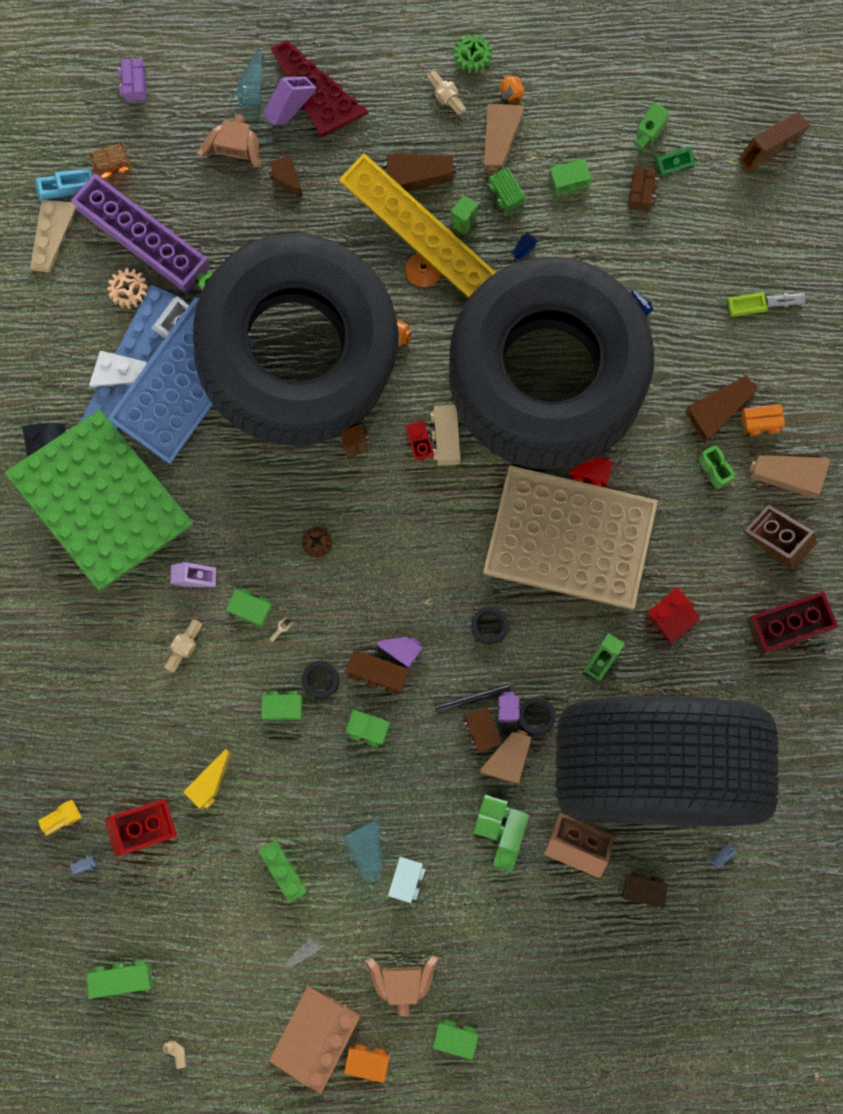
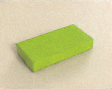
(747, 304)

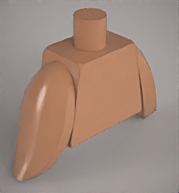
(232, 140)
(402, 985)

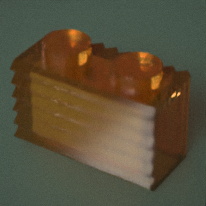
(110, 160)

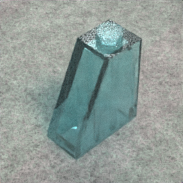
(367, 850)

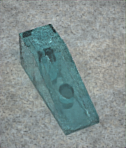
(250, 83)

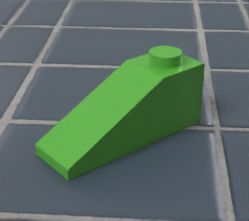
(511, 840)

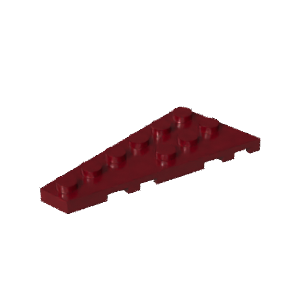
(329, 105)

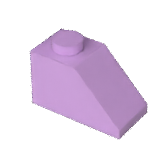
(193, 575)

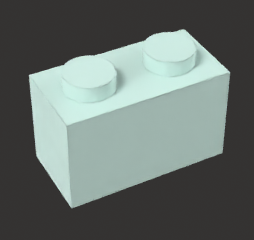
(406, 880)

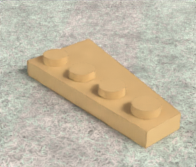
(50, 233)

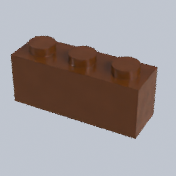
(377, 672)

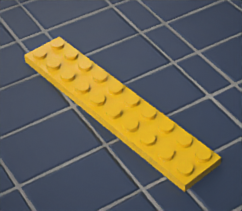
(416, 225)

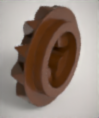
(316, 551)

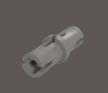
(798, 298)

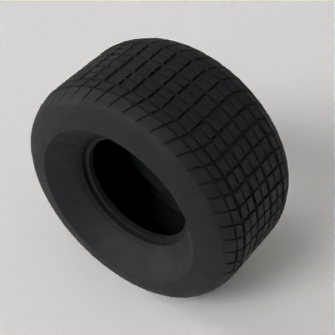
(309, 273)
(562, 297)
(667, 761)

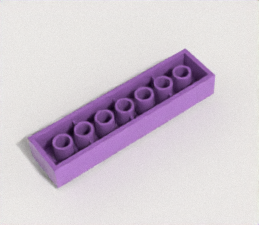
(140, 233)

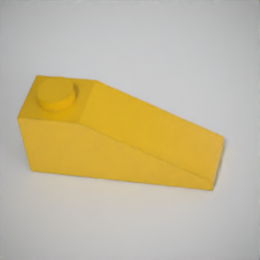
(207, 784)

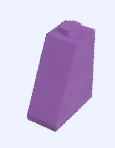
(288, 99)

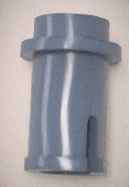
(722, 856)
(83, 865)

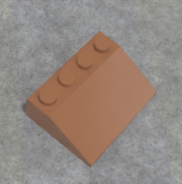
(314, 1039)

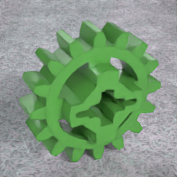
(480, 58)

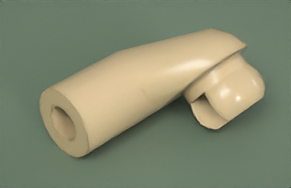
(177, 1051)

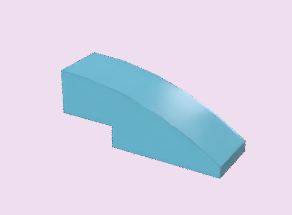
(62, 184)

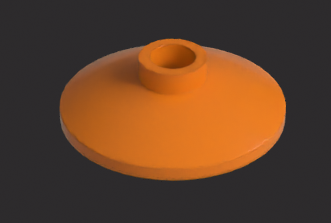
(418, 276)

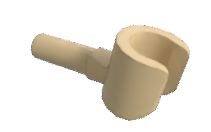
(282, 627)

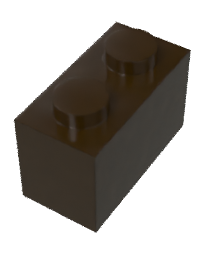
(645, 891)

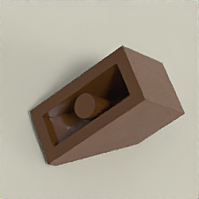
(285, 176)

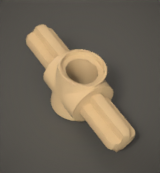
(446, 93)
(183, 646)

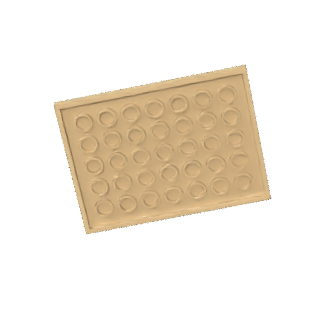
(571, 537)

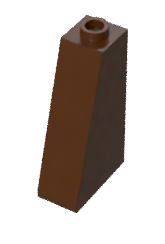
(773, 141)
(419, 170)
(719, 407)

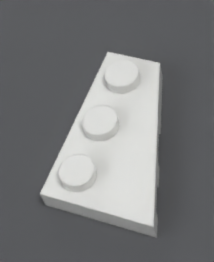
(115, 370)

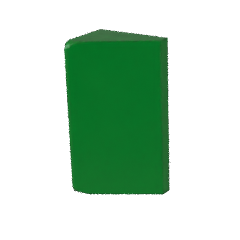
(674, 160)

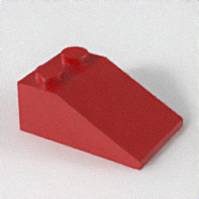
(140, 827)

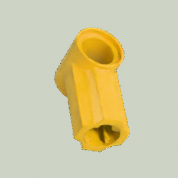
(64, 815)

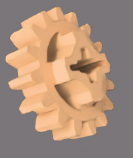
(134, 282)

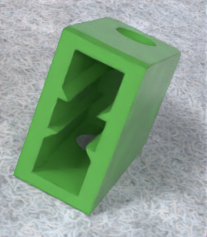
(652, 125)

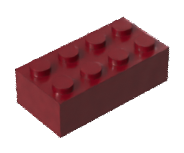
(792, 623)

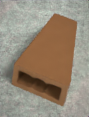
(501, 131)
(794, 474)

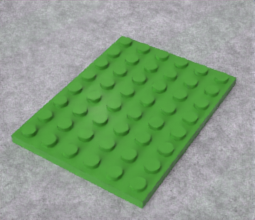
(99, 499)

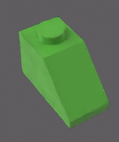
(604, 657)

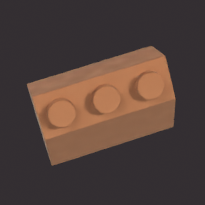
(580, 845)

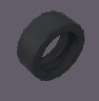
(489, 611)
(317, 665)
(551, 716)

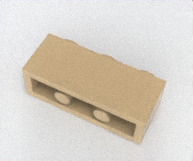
(445, 435)

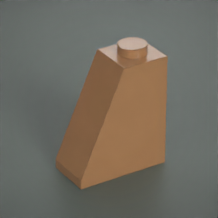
(509, 758)

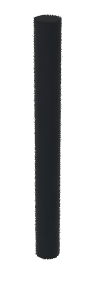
(472, 698)

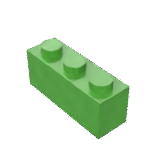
(283, 871)
(119, 979)

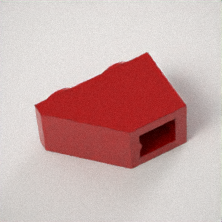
(419, 440)
(594, 472)

